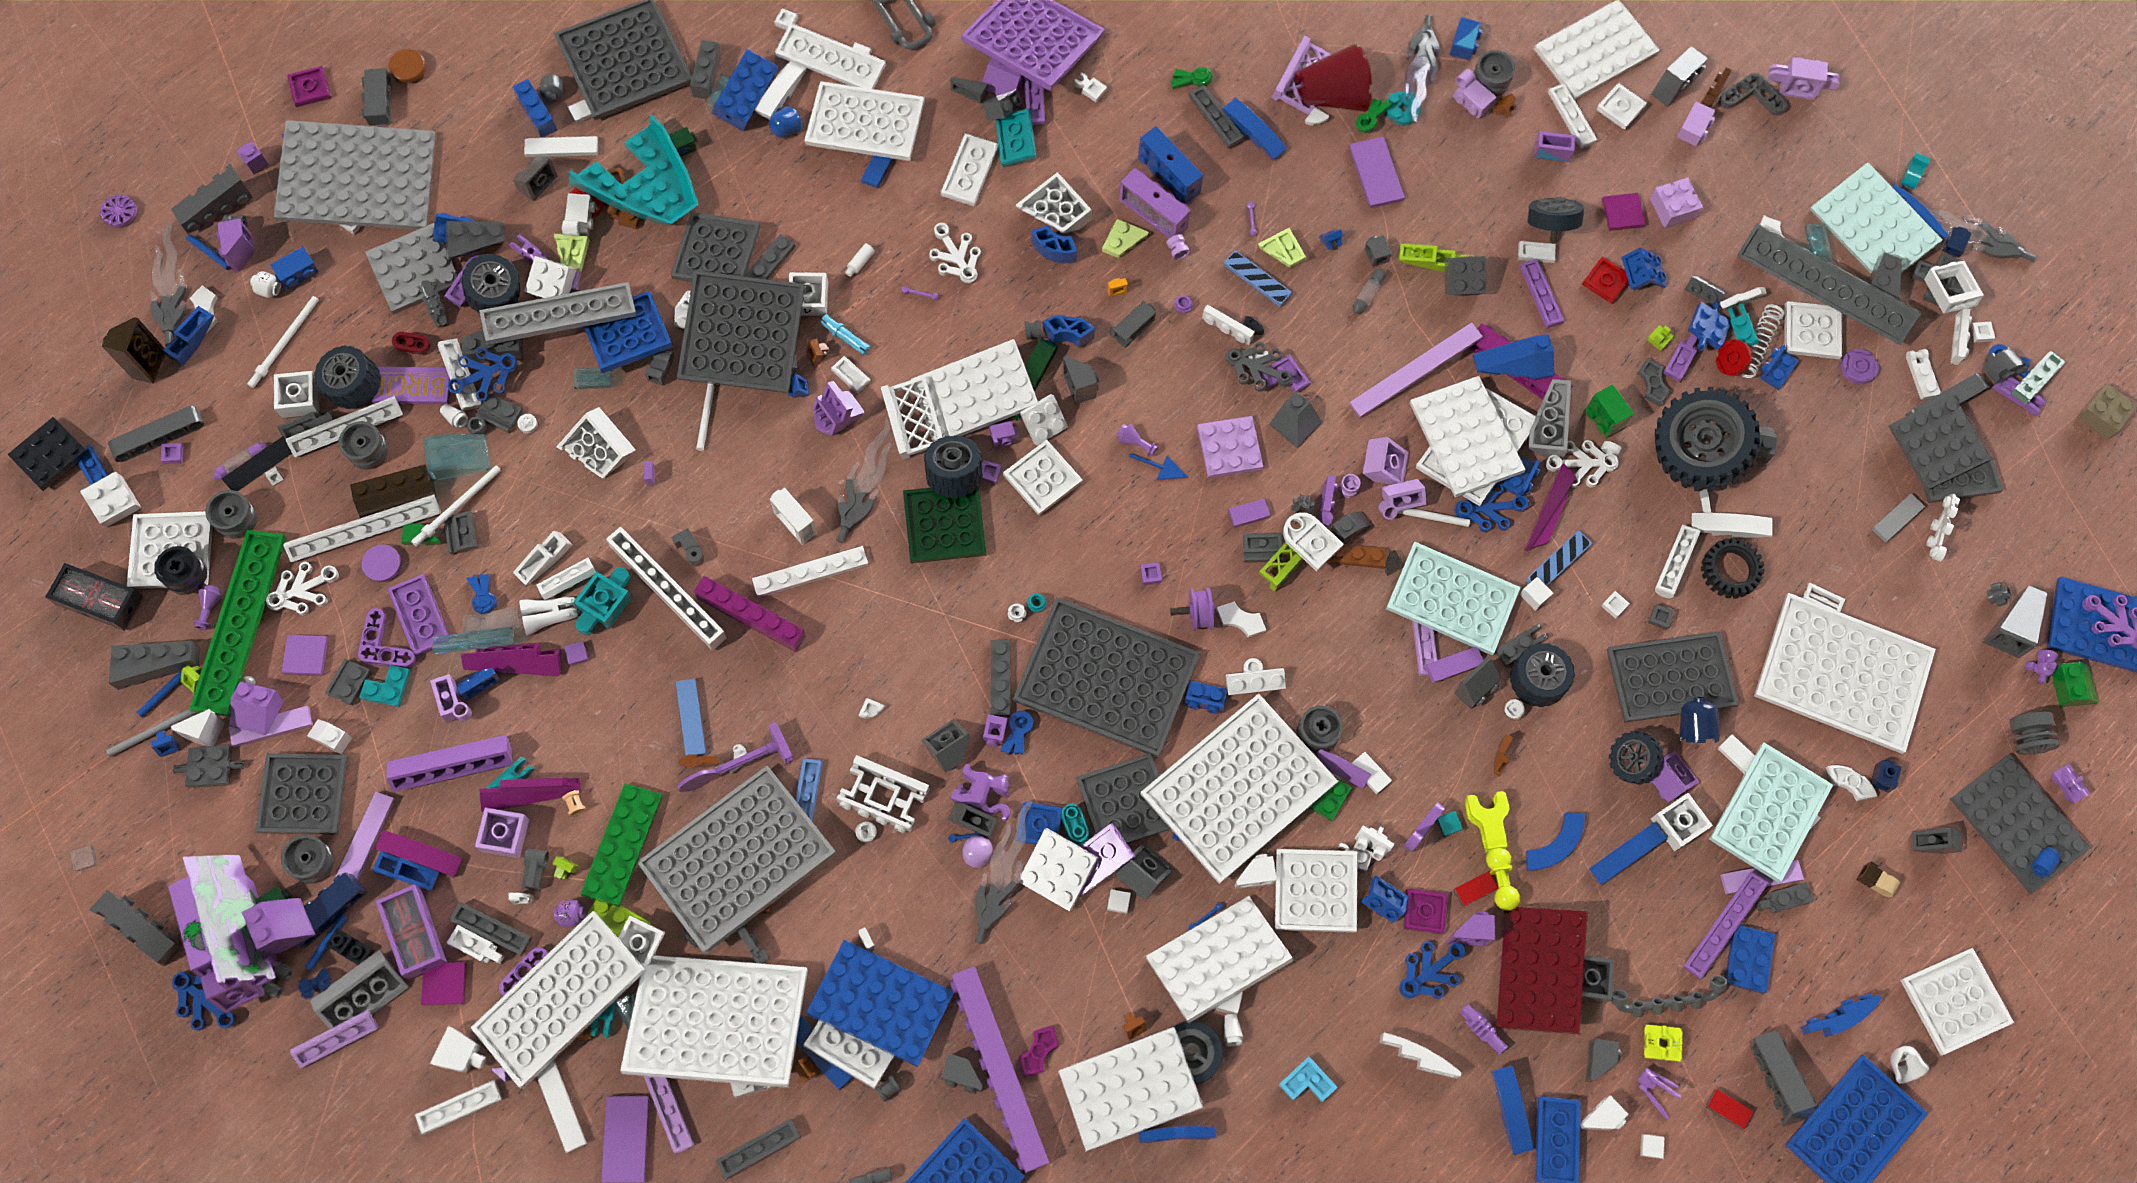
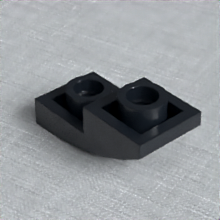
(349, 947)

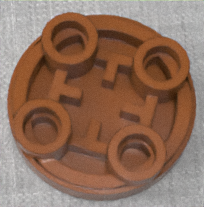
(407, 66)

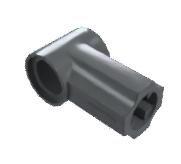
(534, 863)

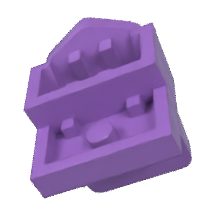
(835, 410)

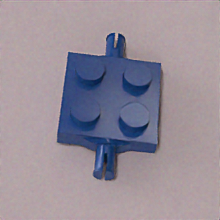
(1709, 326)

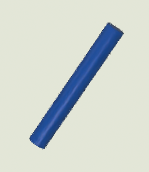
(209, 252)
(160, 695)
(322, 947)

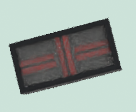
(94, 596)

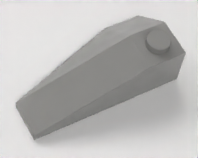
(1550, 428)

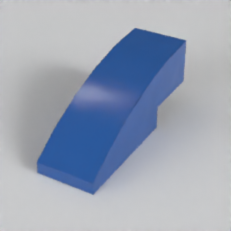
(189, 336)
(405, 871)

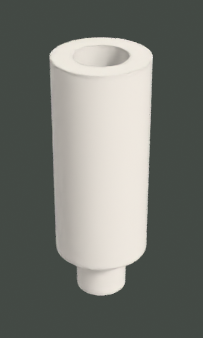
(860, 259)

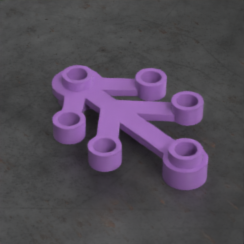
(2119, 623)

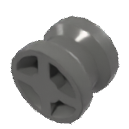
(1033, 329)

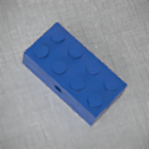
(744, 89)
(1170, 165)

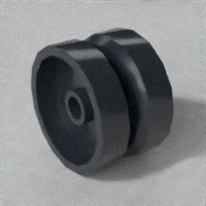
(180, 570)

